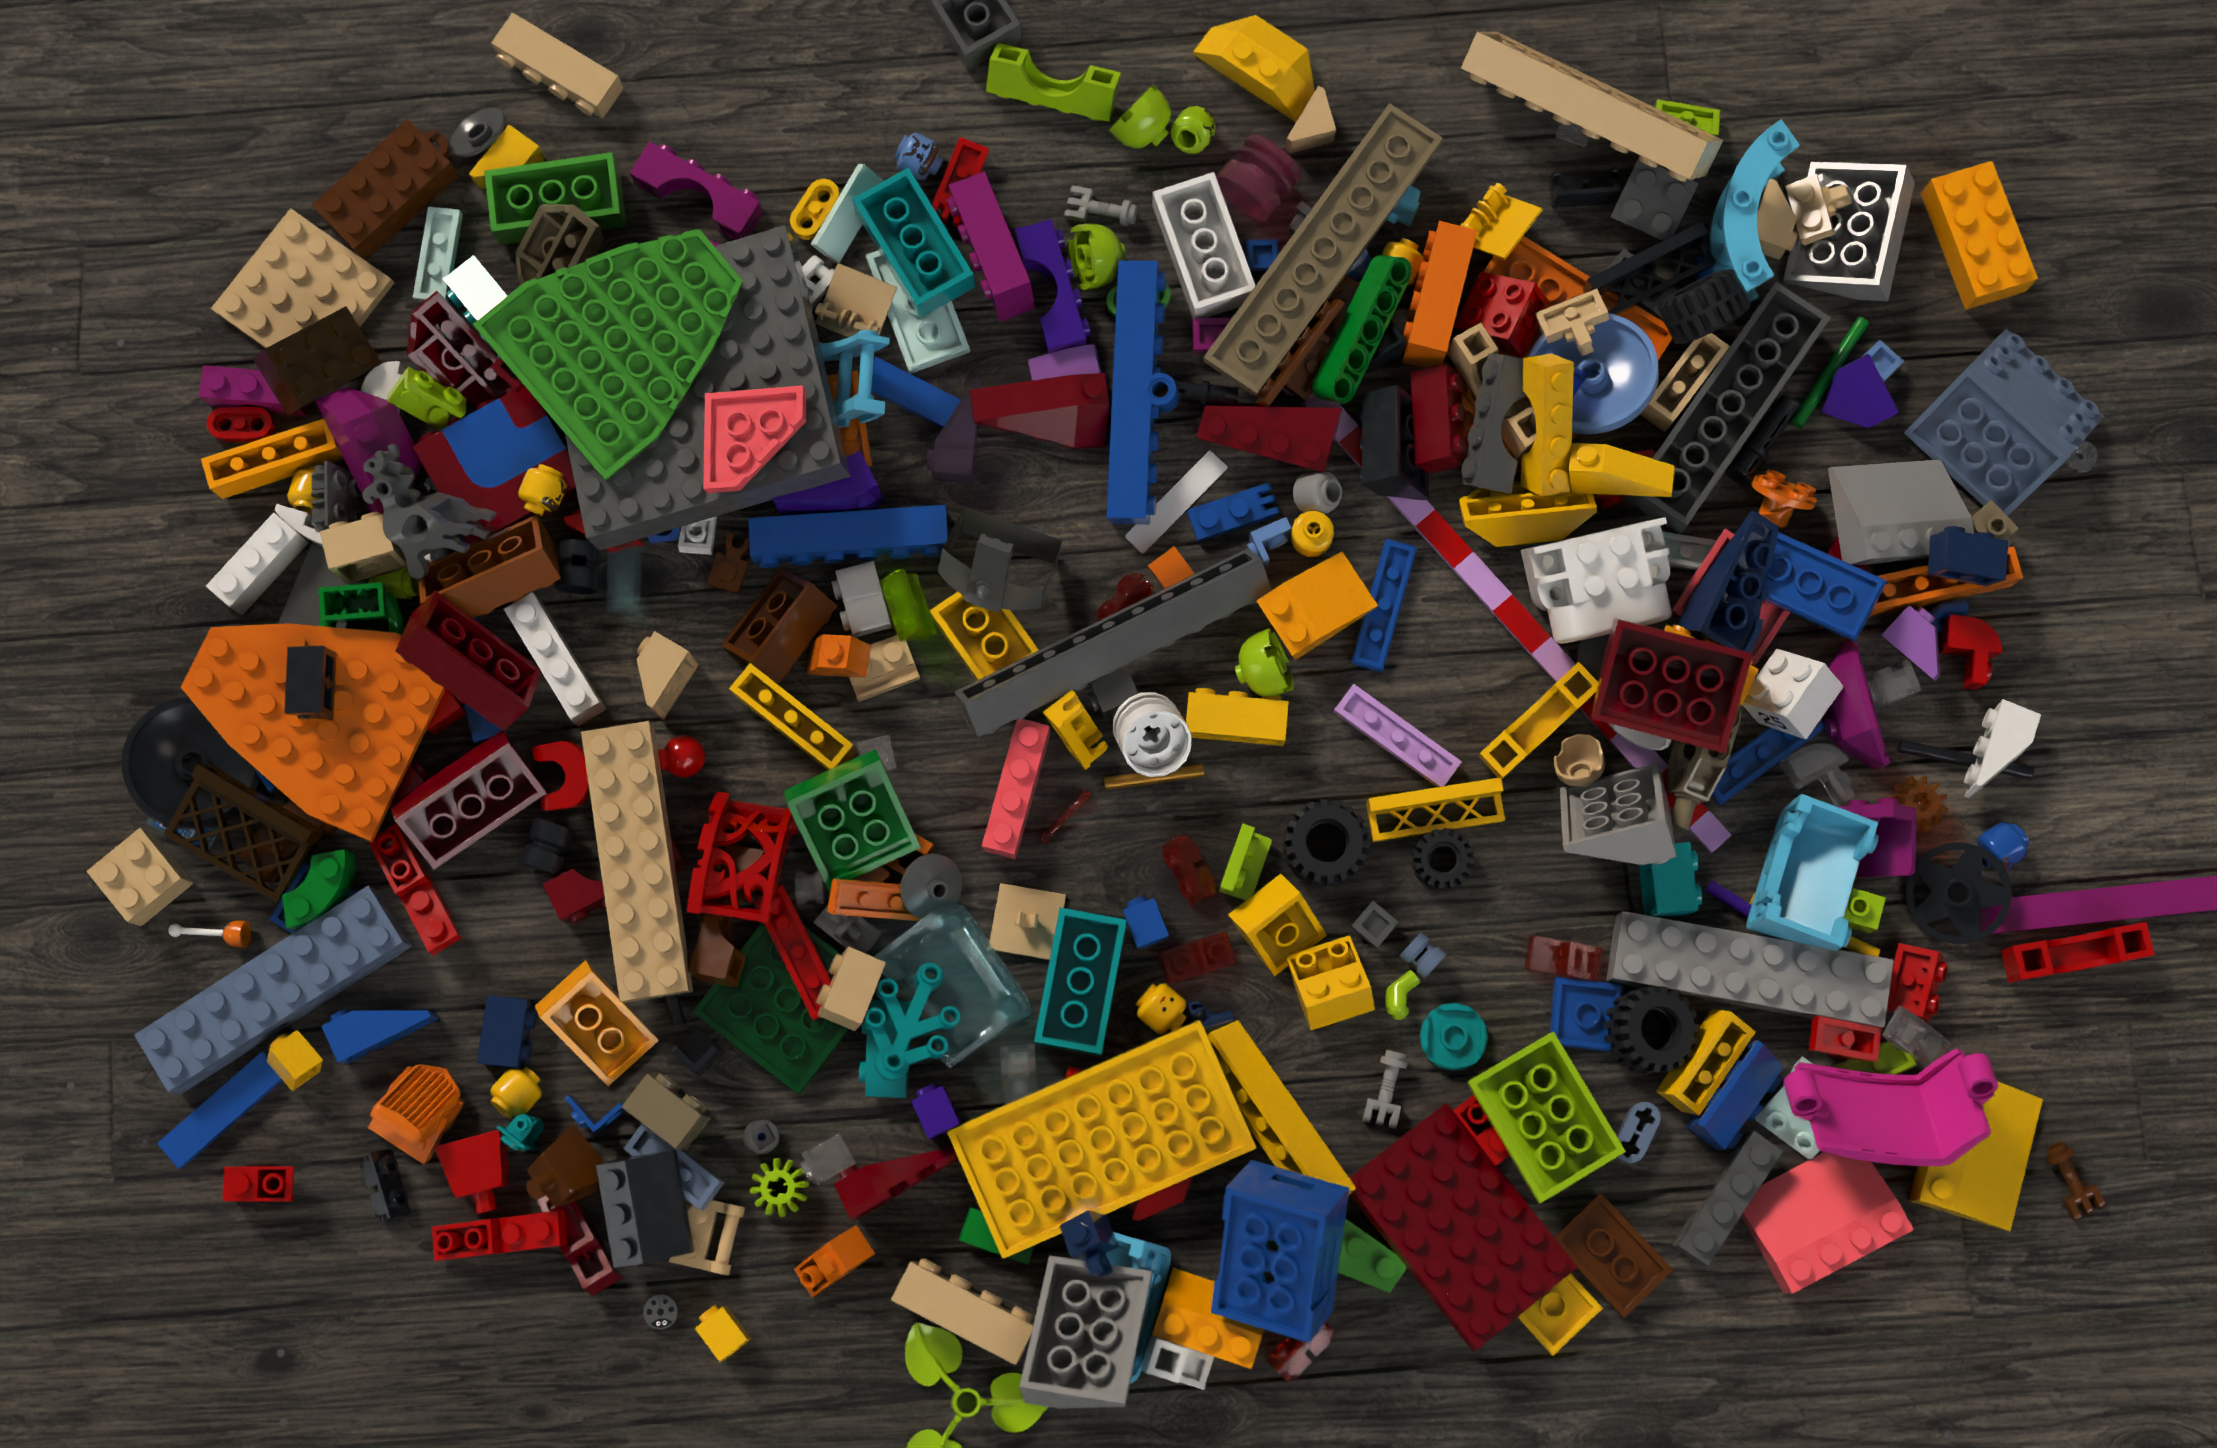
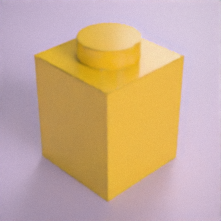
(294, 1059)
(722, 1332)

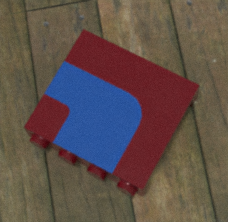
(490, 453)

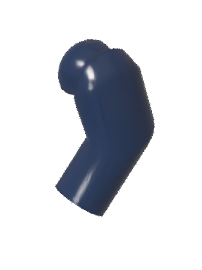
(1210, 1021)

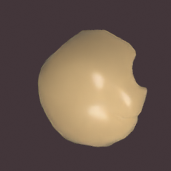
(1580, 761)

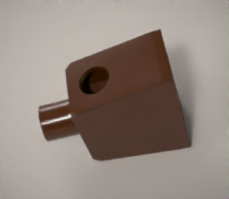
(565, 1170)

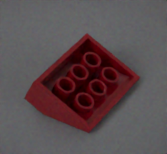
(1670, 685)

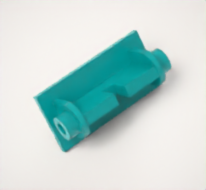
(522, 1132)

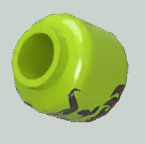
(1193, 130)

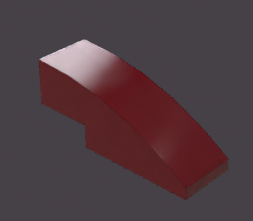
(584, 1248)

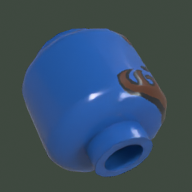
(2004, 842)

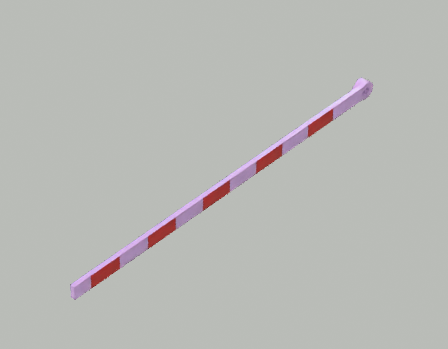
(1514, 618)

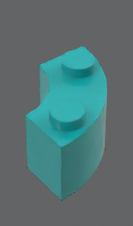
(874, 1084)

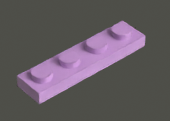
(1397, 736)

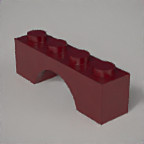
(576, 896)

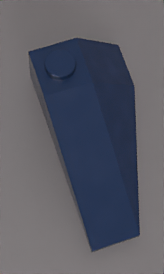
(1731, 594)

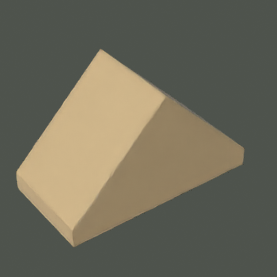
(1314, 125)

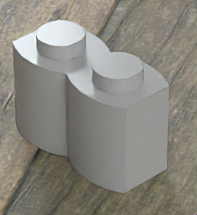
(862, 599)

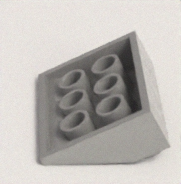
(1867, 236)
(1893, 510)
(1620, 818)
(1084, 1336)

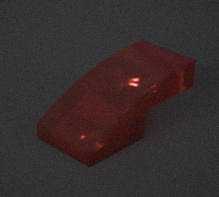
(1563, 958)

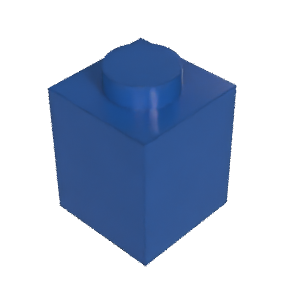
(1145, 922)

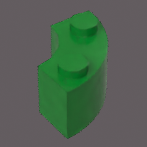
(323, 888)

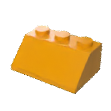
(1188, 1321)

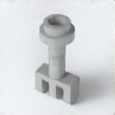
(1085, 205)
(1383, 1105)

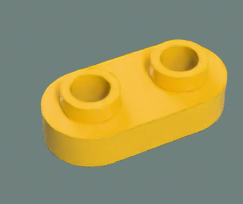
(812, 209)

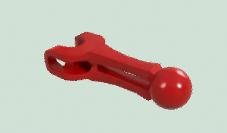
(681, 757)

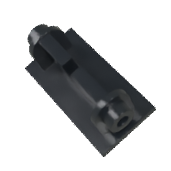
(382, 1171)

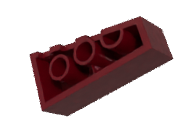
(1280, 433)

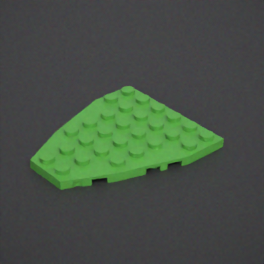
(616, 340)

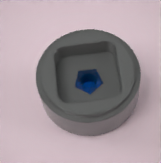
(761, 1137)

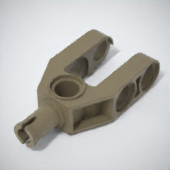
(1695, 779)

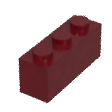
(1438, 418)

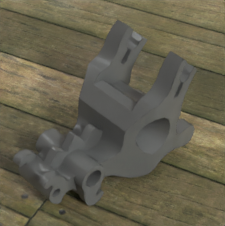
(420, 522)

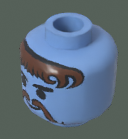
(919, 155)

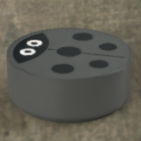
(661, 1311)

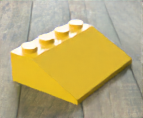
(1989, 1176)

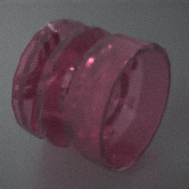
(1258, 177)

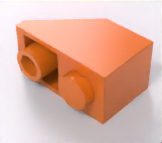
(834, 1261)

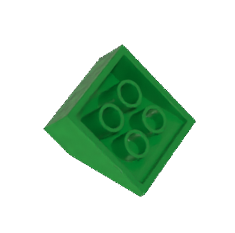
(851, 818)

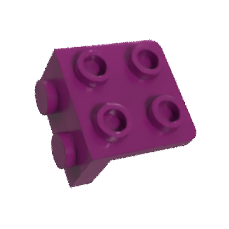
(1897, 838)

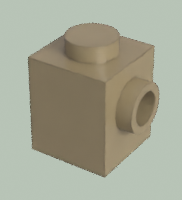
(1994, 520)

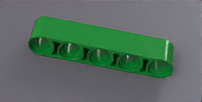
(1362, 328)

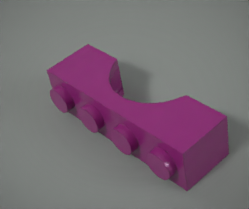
(664, 173)

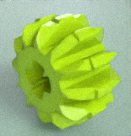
(782, 1198)

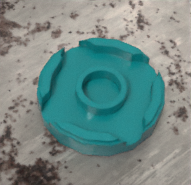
(1453, 1037)

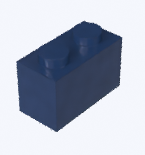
(1968, 556)
(507, 1032)

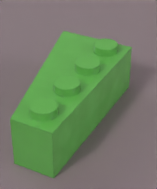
(1366, 1259)

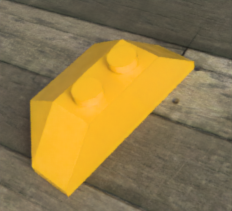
(1261, 62)
(1524, 515)

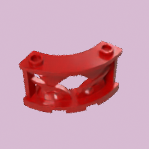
(763, 824)

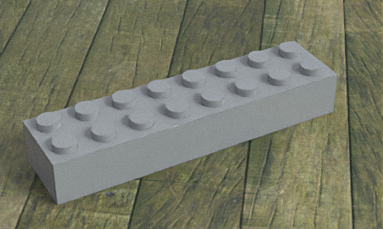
(1749, 970)

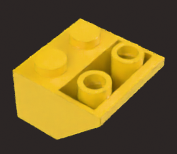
(1330, 982)

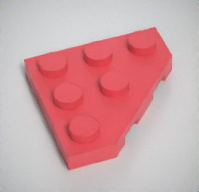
(746, 431)

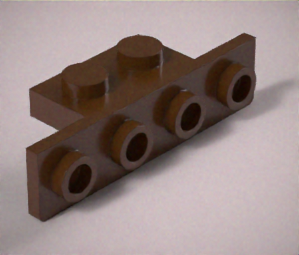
(1301, 365)

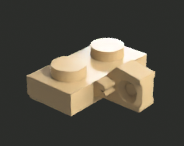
(1815, 206)
(1574, 320)

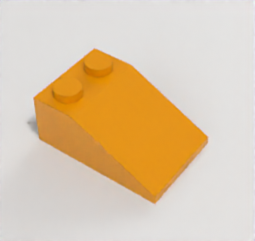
(1317, 604)
(595, 1023)

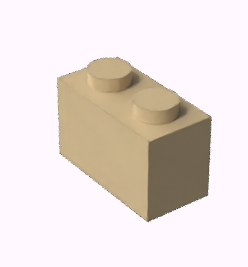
(850, 989)

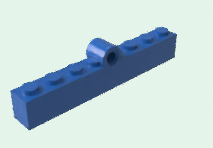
(1134, 392)

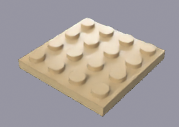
(298, 281)

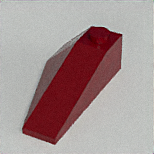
(878, 1183)

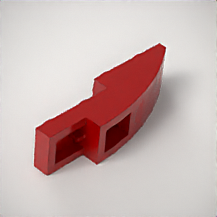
(415, 889)
(499, 1235)

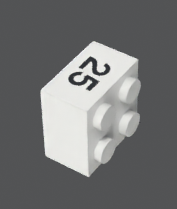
(1792, 693)

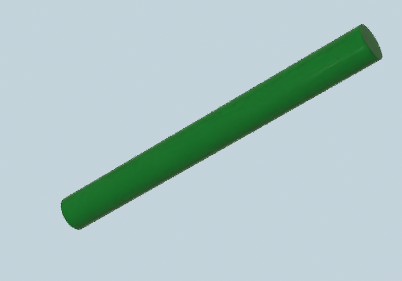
(1827, 375)

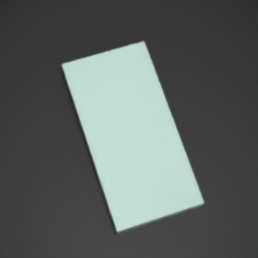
(923, 340)

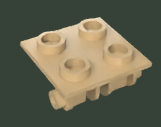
(854, 302)

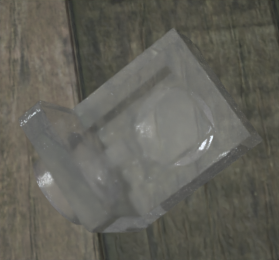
(827, 1159)

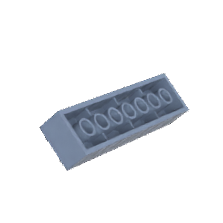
(273, 990)

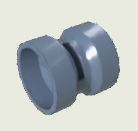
(1428, 960)

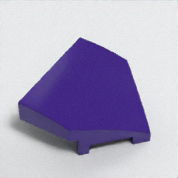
(1859, 394)

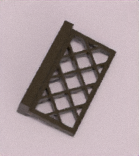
(249, 803)

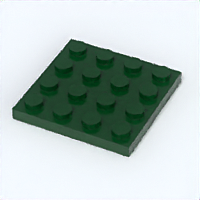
(769, 1016)

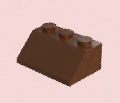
(780, 625)

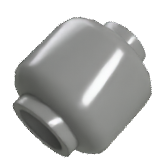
(1317, 492)

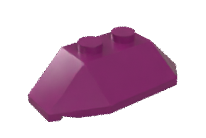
(361, 428)
(1852, 714)

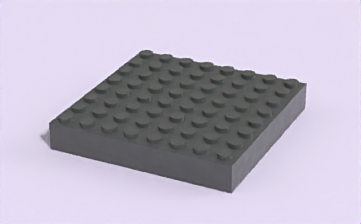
(763, 345)

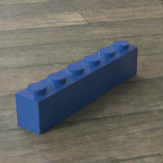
(848, 535)

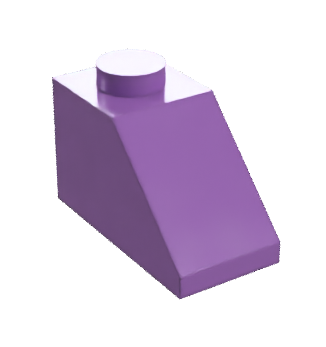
(1916, 639)

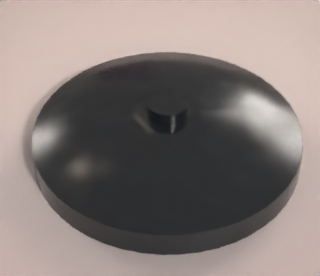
(163, 755)

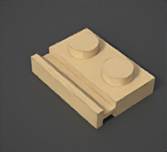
(888, 669)

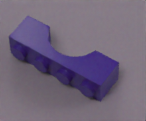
(1041, 252)

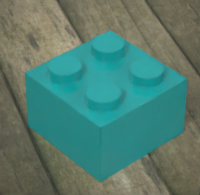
(1670, 887)

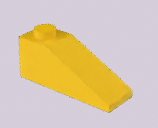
(1617, 472)

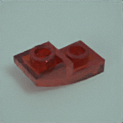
(1197, 958)

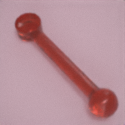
(1046, 836)

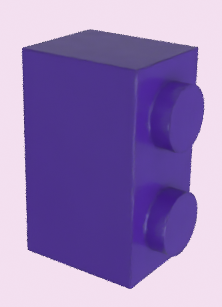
(935, 1111)

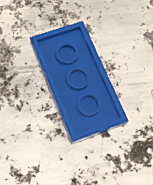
(1821, 588)

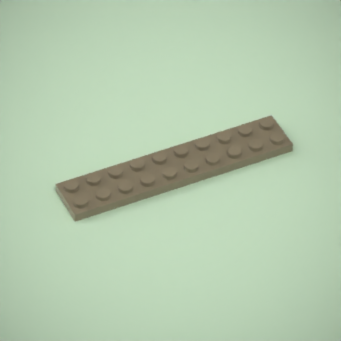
(1323, 249)

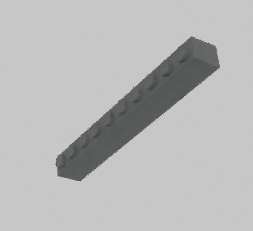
(1113, 642)

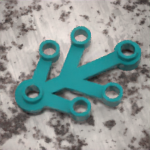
(907, 1025)

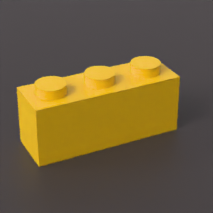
(1237, 717)
(1719, 1046)

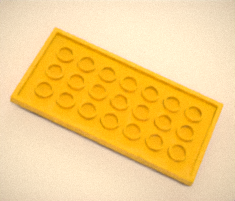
(1101, 1138)

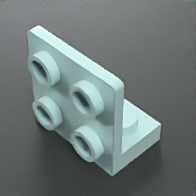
(1781, 1121)

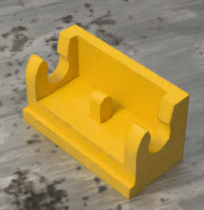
(1076, 729)

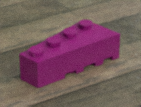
(991, 246)

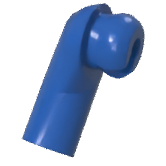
(1944, 609)

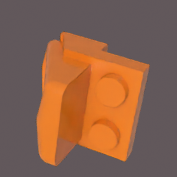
(417, 1110)

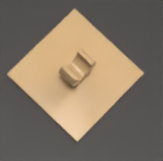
(1025, 921)

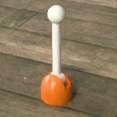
(235, 933)

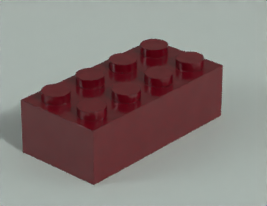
(469, 661)
(468, 799)

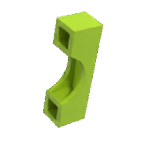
(1016, 77)

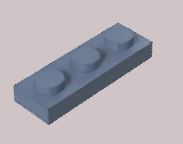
(697, 1181)

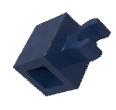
(1089, 1239)

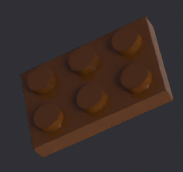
(1612, 1255)

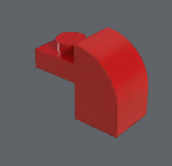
(1975, 642)

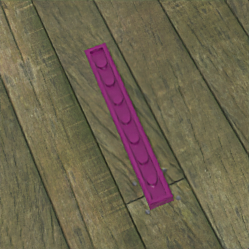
(2105, 905)

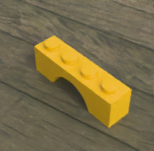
(1550, 391)
(1539, 721)

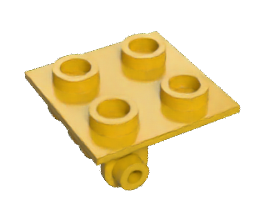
(1500, 221)

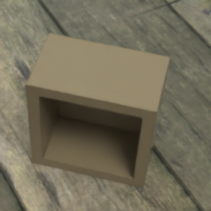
(666, 1111)

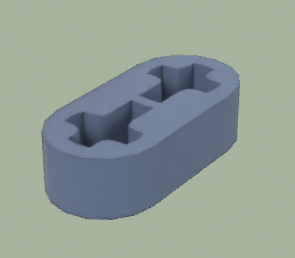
(1644, 1136)

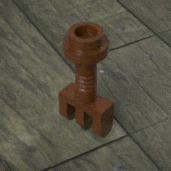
(2060, 1155)

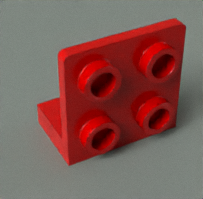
(1505, 310)

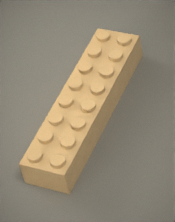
(1592, 105)
(637, 862)

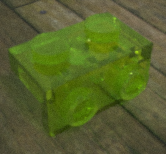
(907, 606)

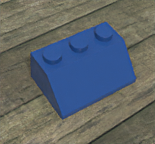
(1737, 1097)

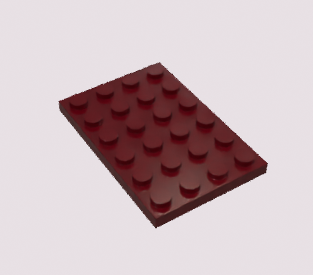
(1460, 1227)

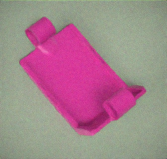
(1896, 1117)

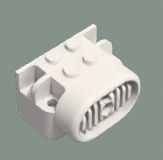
(1601, 578)

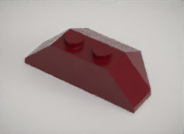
(453, 351)

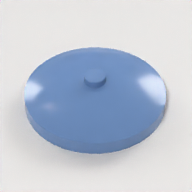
(1619, 372)

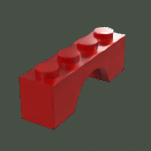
(2077, 952)

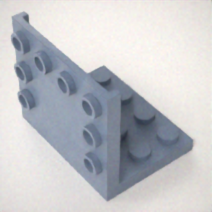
(2005, 424)

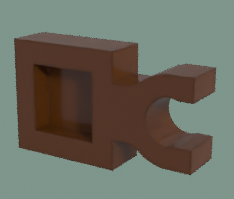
(730, 569)

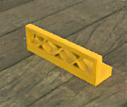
(1432, 797)

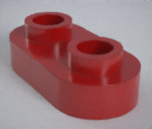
(242, 424)

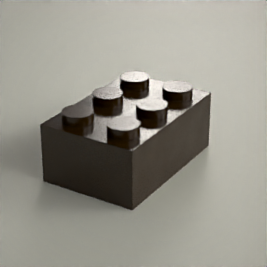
(316, 360)

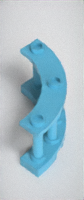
(1733, 226)
(862, 404)

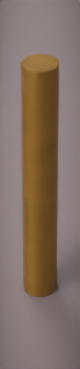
(1138, 779)

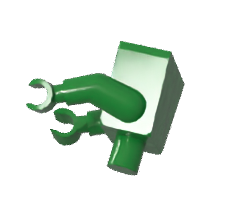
(359, 604)

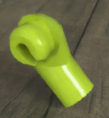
(1397, 995)

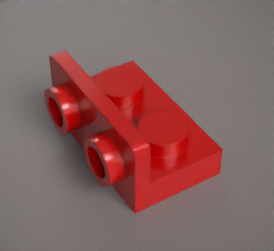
(1916, 981)

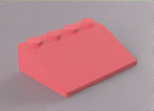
(1822, 1218)

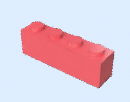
(1016, 788)

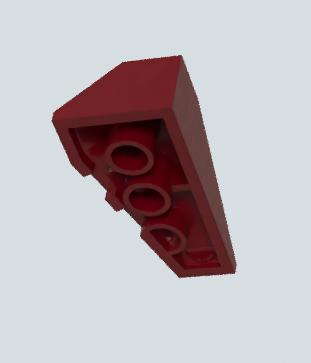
(1055, 409)

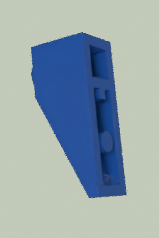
(363, 1032)

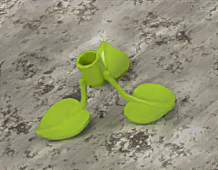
(934, 1354)

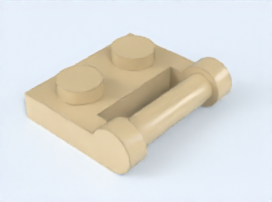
(702, 1228)

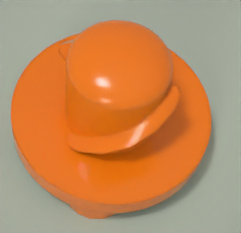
(1782, 497)

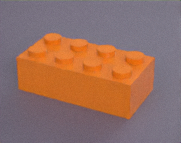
(1437, 294)

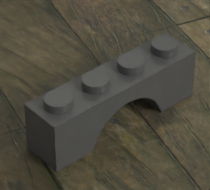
(1487, 460)
(1728, 1200)

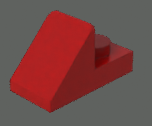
(1845, 1039)

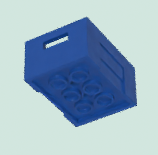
(1306, 1265)

